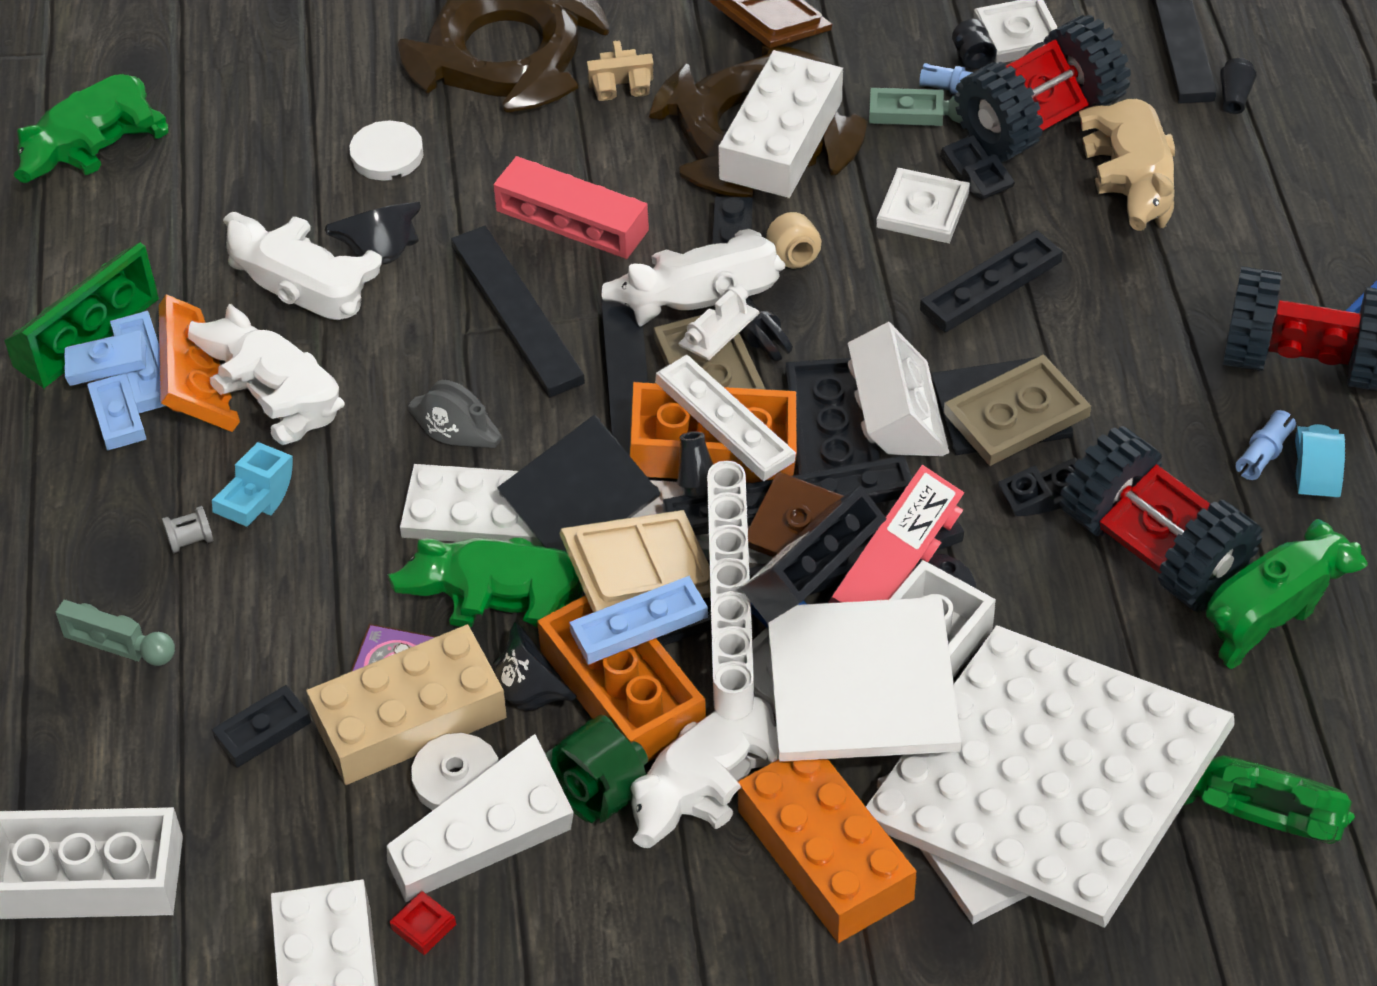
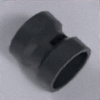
(974, 44)

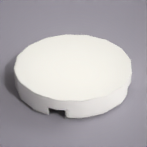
(386, 150)

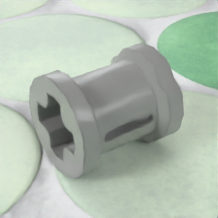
(187, 529)

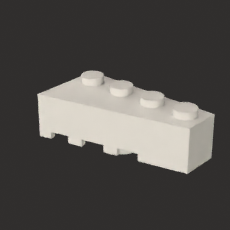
(483, 823)

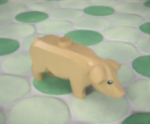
(1139, 158)

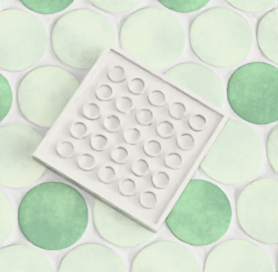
(1056, 777)

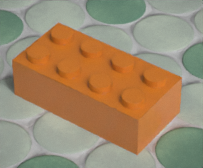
(660, 421)
(634, 688)
(827, 844)

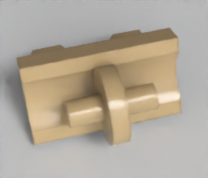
(620, 68)

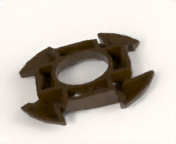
(525, 81)
(703, 104)

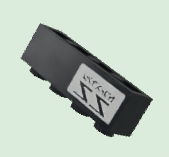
(813, 554)

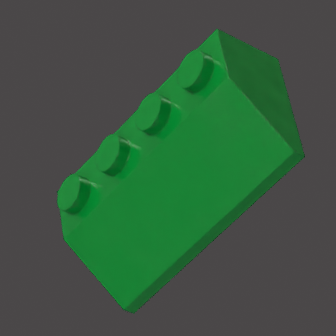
(83, 315)

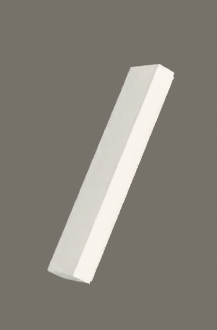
(725, 417)

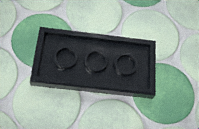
(827, 416)

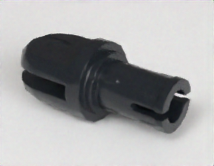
(764, 330)

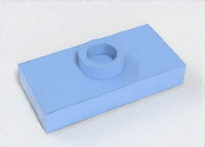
(105, 357)

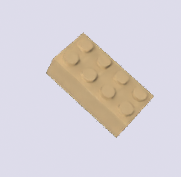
(405, 702)

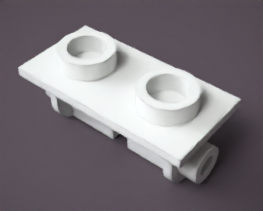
(719, 326)

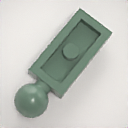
(911, 107)
(113, 633)

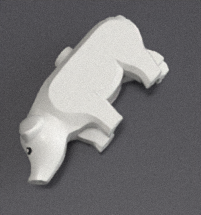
(298, 269)
(697, 276)
(273, 370)
(702, 772)

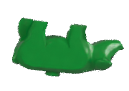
(84, 125)
(491, 574)
(1278, 588)
(1274, 799)

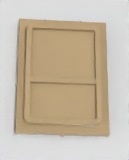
(635, 556)

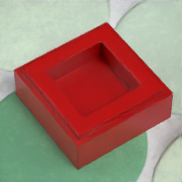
(423, 923)

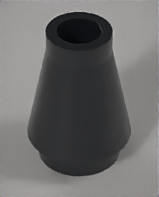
(1236, 83)
(693, 464)

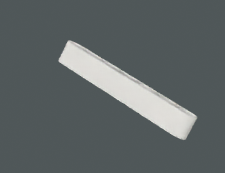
(729, 605)

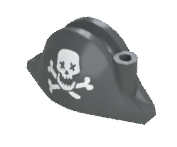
(454, 416)

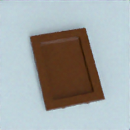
(775, 20)

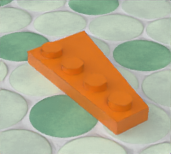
(188, 369)

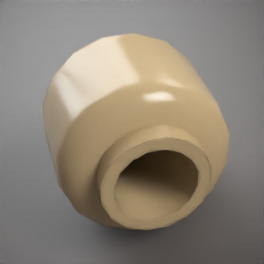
(795, 239)

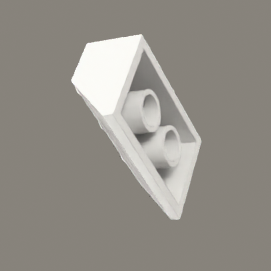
(896, 394)

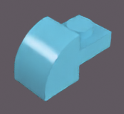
(1320, 460)
(258, 485)

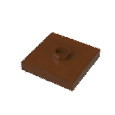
(786, 512)

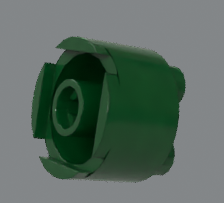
(597, 769)

